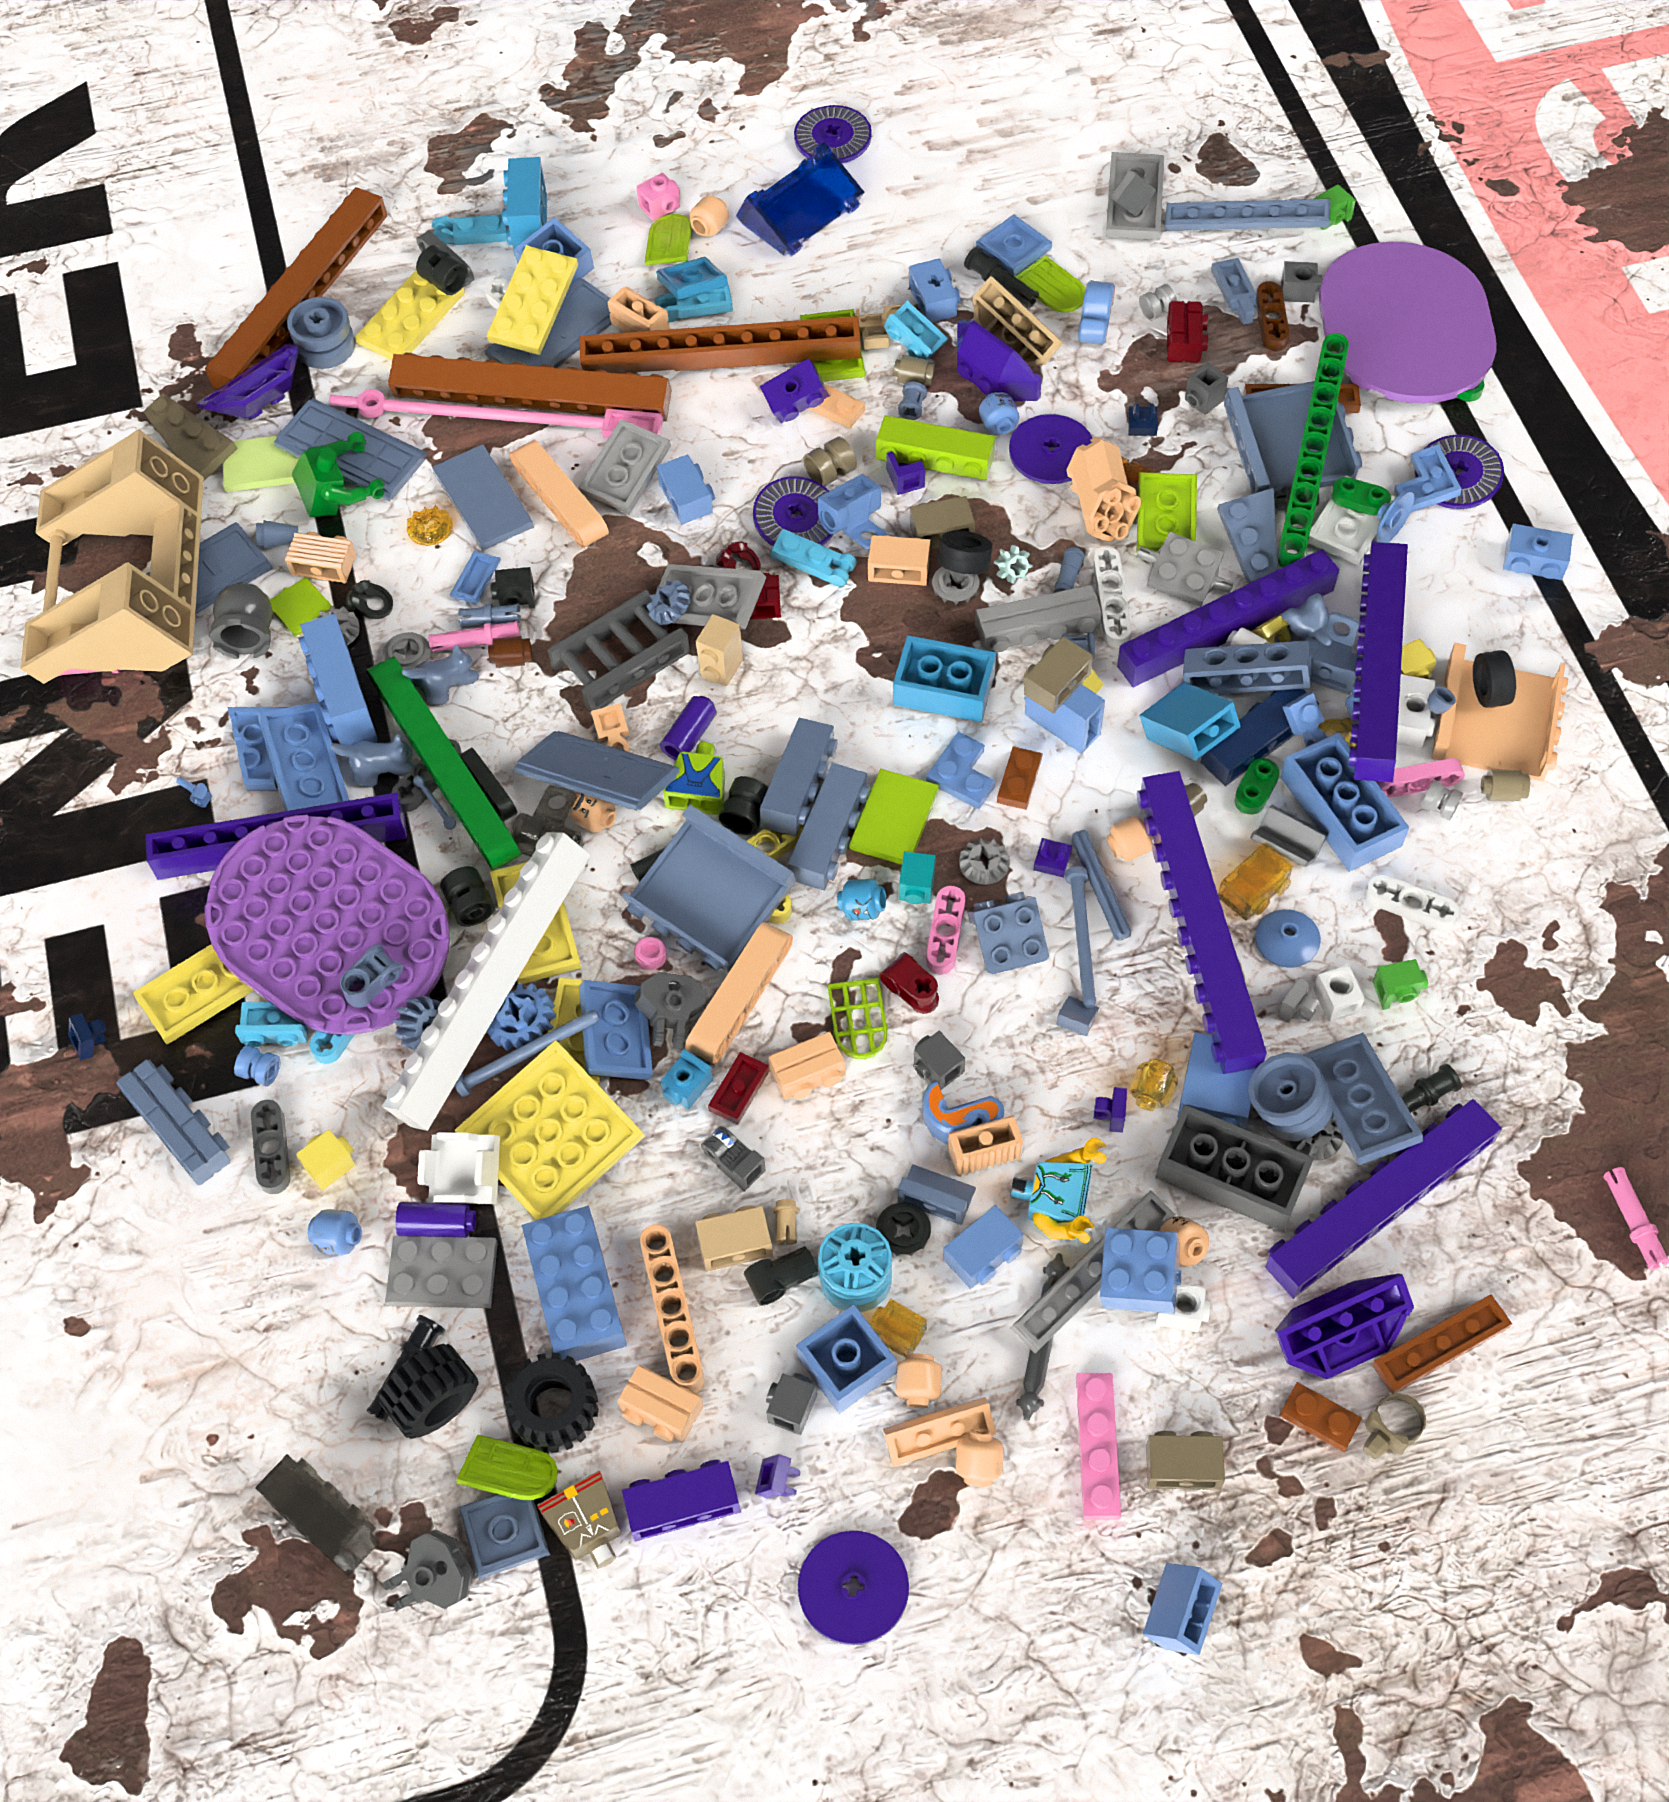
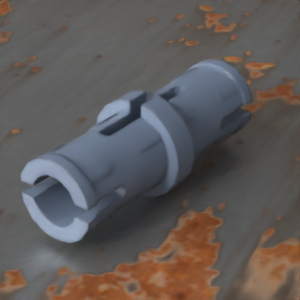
(489, 614)

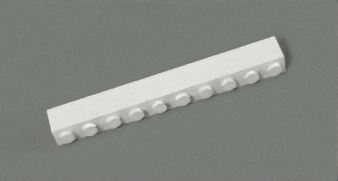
(485, 981)

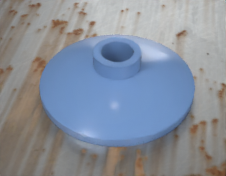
(1394, 516)
(1285, 949)

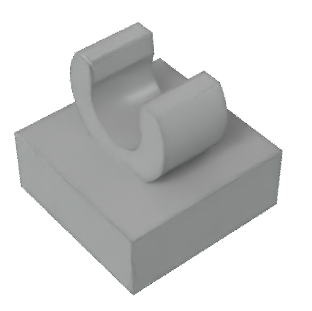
(1298, 1002)

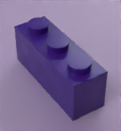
(680, 1500)

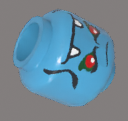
(862, 899)

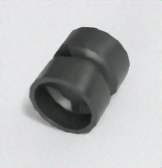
(442, 270)
(742, 808)
(467, 896)

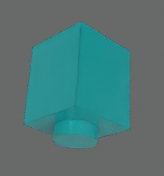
(917, 878)

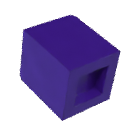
(905, 476)

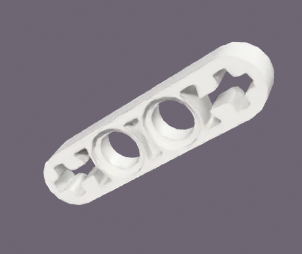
(1112, 596)

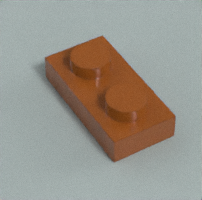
(1019, 778)
(1320, 1416)

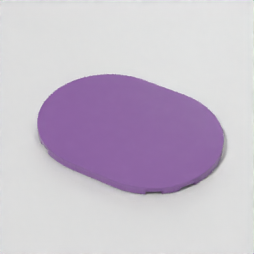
(1410, 320)
(306, 904)

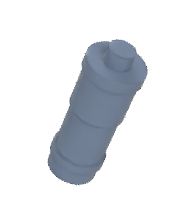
(1069, 569)

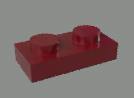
(738, 1088)

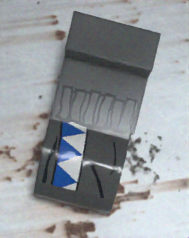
(734, 1157)

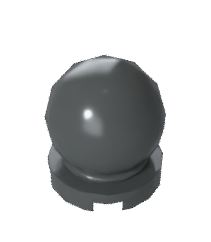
(241, 621)

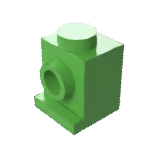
(1341, 205)
(1399, 982)

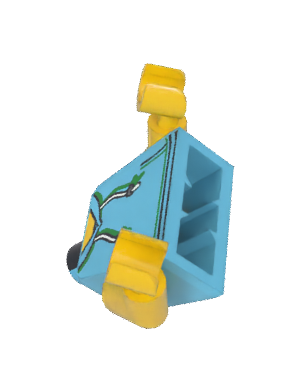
(1061, 1192)

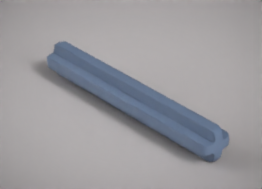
(1101, 885)

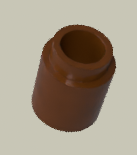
(510, 651)

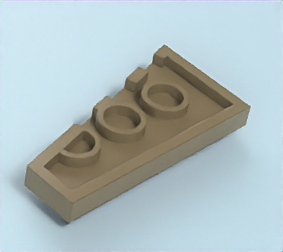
(189, 436)

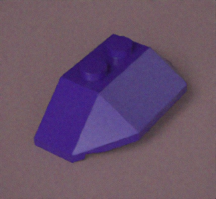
(994, 364)
(256, 386)
(1345, 1325)

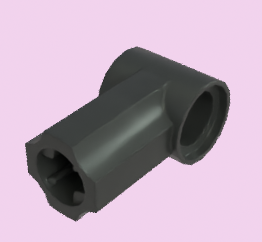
(772, 1278)

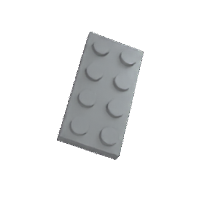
(1148, 222)
(717, 592)

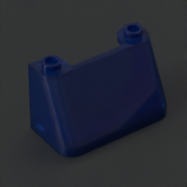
(801, 202)

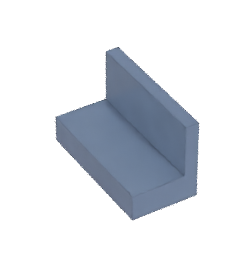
(936, 1194)

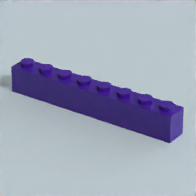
(1214, 622)
(204, 846)
(1382, 1198)

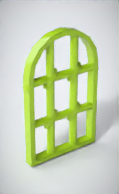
(849, 1009)

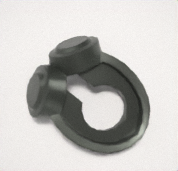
(354, 602)

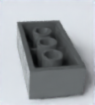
(1234, 1147)

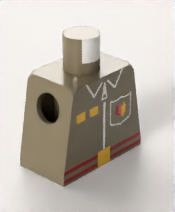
(584, 1519)

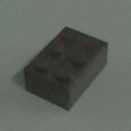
(319, 1513)

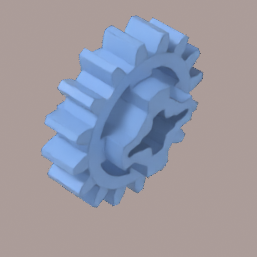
(522, 1017)

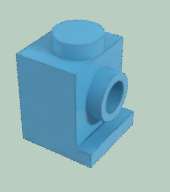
(688, 1091)

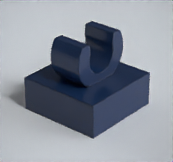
(1142, 420)
(84, 1035)

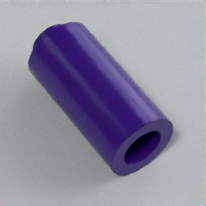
(688, 727)
(434, 1219)

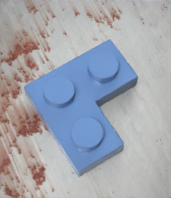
(1435, 479)
(955, 773)

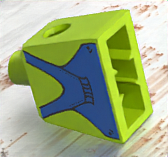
(698, 781)

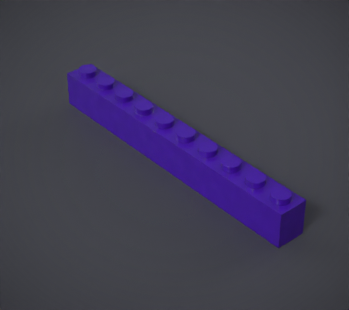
(1380, 663)
(1201, 924)

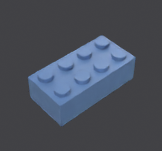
(336, 681)
(1352, 812)
(574, 1285)

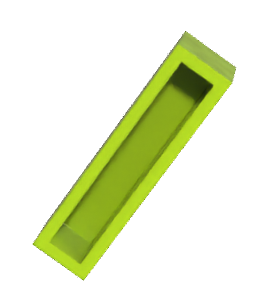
(936, 446)

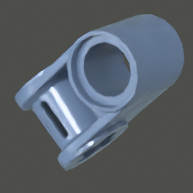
(372, 970)

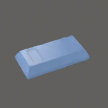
(475, 577)

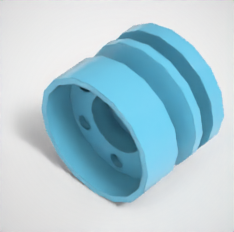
(861, 1284)

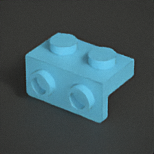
(914, 332)
(267, 1024)

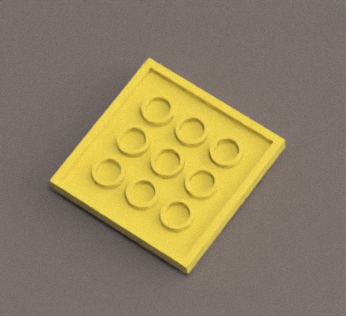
(553, 1132)

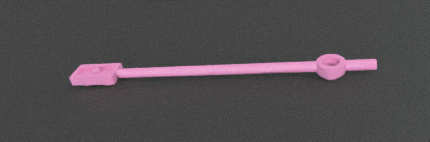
(373, 404)

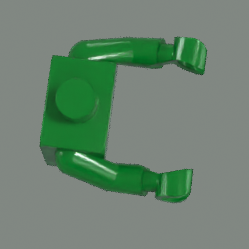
(322, 482)

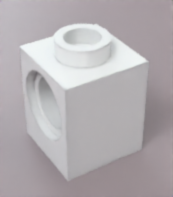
(1338, 1005)
(1191, 1320)

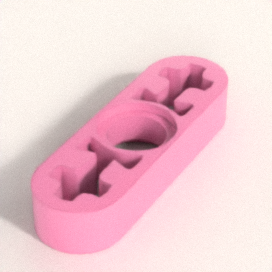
(1420, 776)
(941, 917)

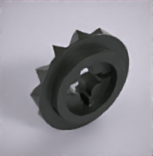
(904, 1214)

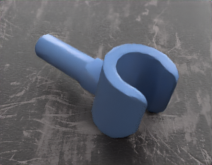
(199, 792)

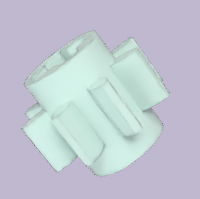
(1011, 557)

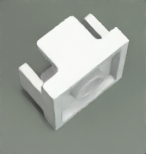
(461, 1168)

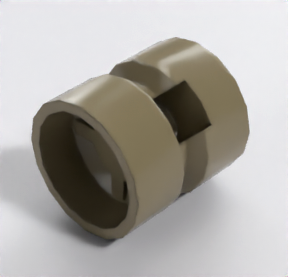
(833, 460)

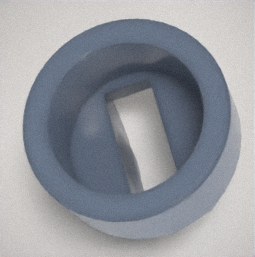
(1440, 700)

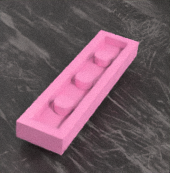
(1098, 1446)

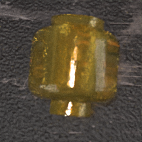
(1153, 1084)

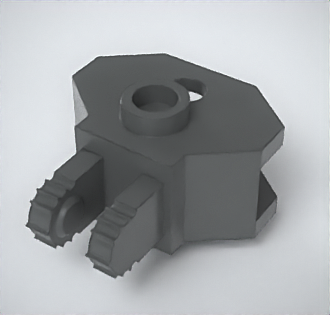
(669, 1004)
(433, 1572)

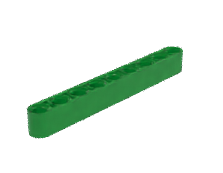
(1313, 438)
(444, 763)

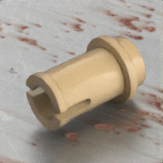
(786, 1221)

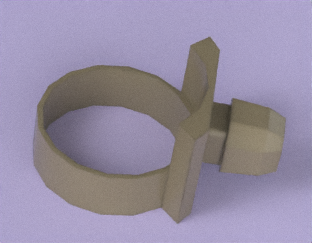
(1384, 1439)

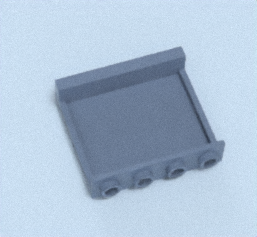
(1270, 434)
(710, 890)

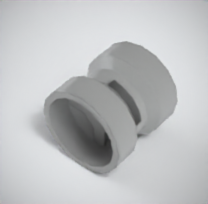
(1156, 303)
(1435, 797)

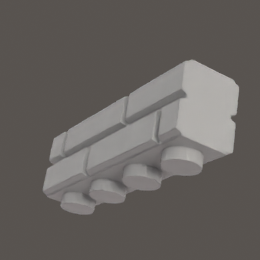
(1038, 618)

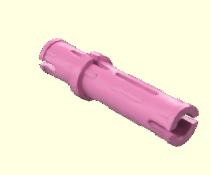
(472, 637)
(1641, 1229)

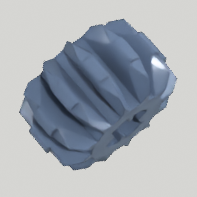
(415, 1019)

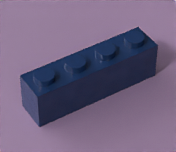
(1260, 734)

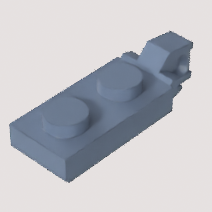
(1236, 288)

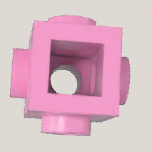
(658, 196)

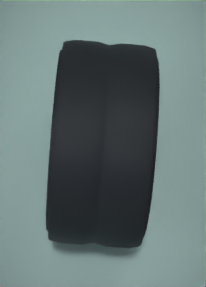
(964, 552)
(1494, 678)

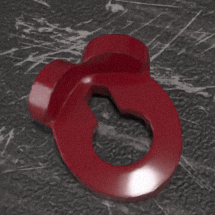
(742, 550)

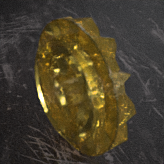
(436, 532)

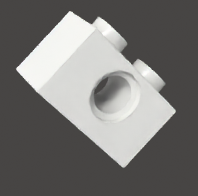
(1416, 725)

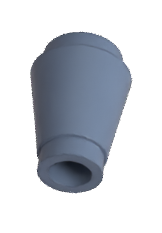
(274, 534)

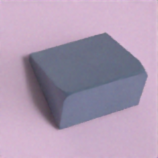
(1076, 1016)

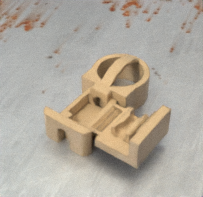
(873, 329)

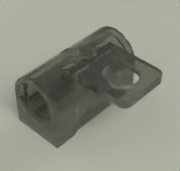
(530, 828)

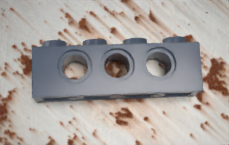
(1249, 667)

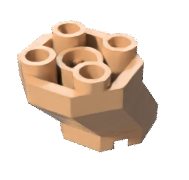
(1103, 491)

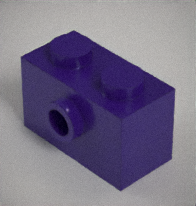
(794, 391)

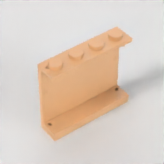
(1501, 736)

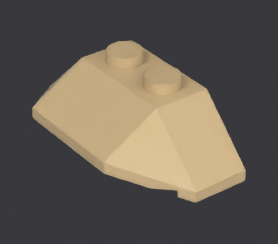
(1014, 324)

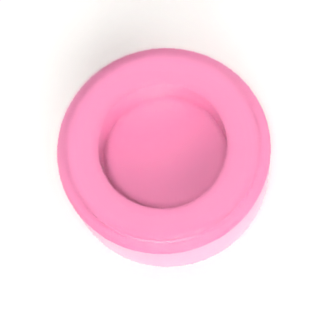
(650, 953)

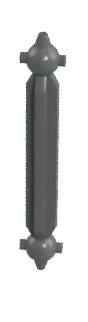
(1038, 1362)

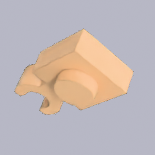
(611, 726)

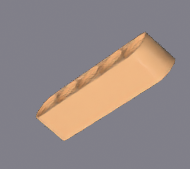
(559, 493)
(739, 993)
(671, 1293)

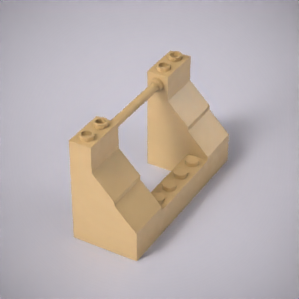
(125, 615)

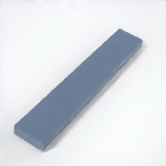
(1247, 214)

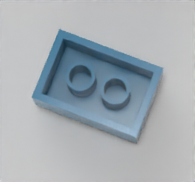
(524, 199)
(944, 678)

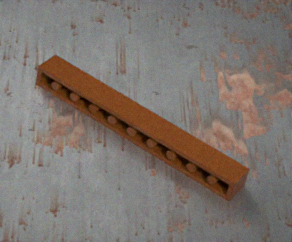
(305, 278)
(723, 346)
(526, 386)

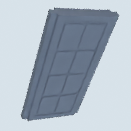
(581, 313)
(383, 454)
(226, 560)
(596, 770)

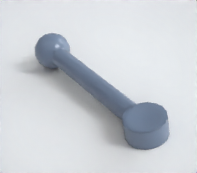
(449, 822)

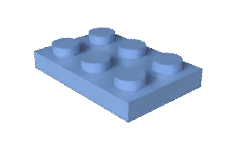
(620, 1039)

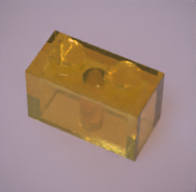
(1255, 882)

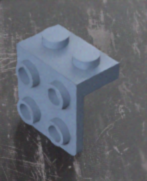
(1009, 932)

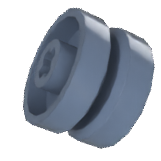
(321, 332)
(1291, 1096)

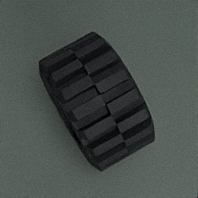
(542, 1376)
(428, 1391)

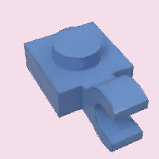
(1304, 717)

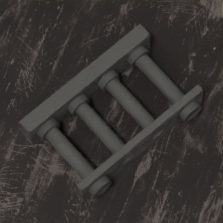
(630, 673)

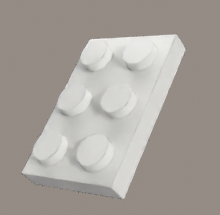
(1344, 532)

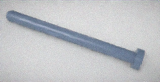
(1077, 877)
(466, 1082)

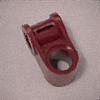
(911, 983)

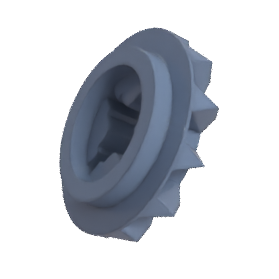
(679, 599)

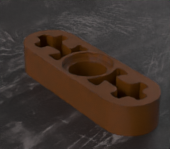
(1268, 325)

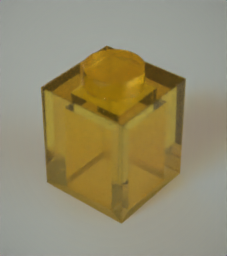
(899, 1327)

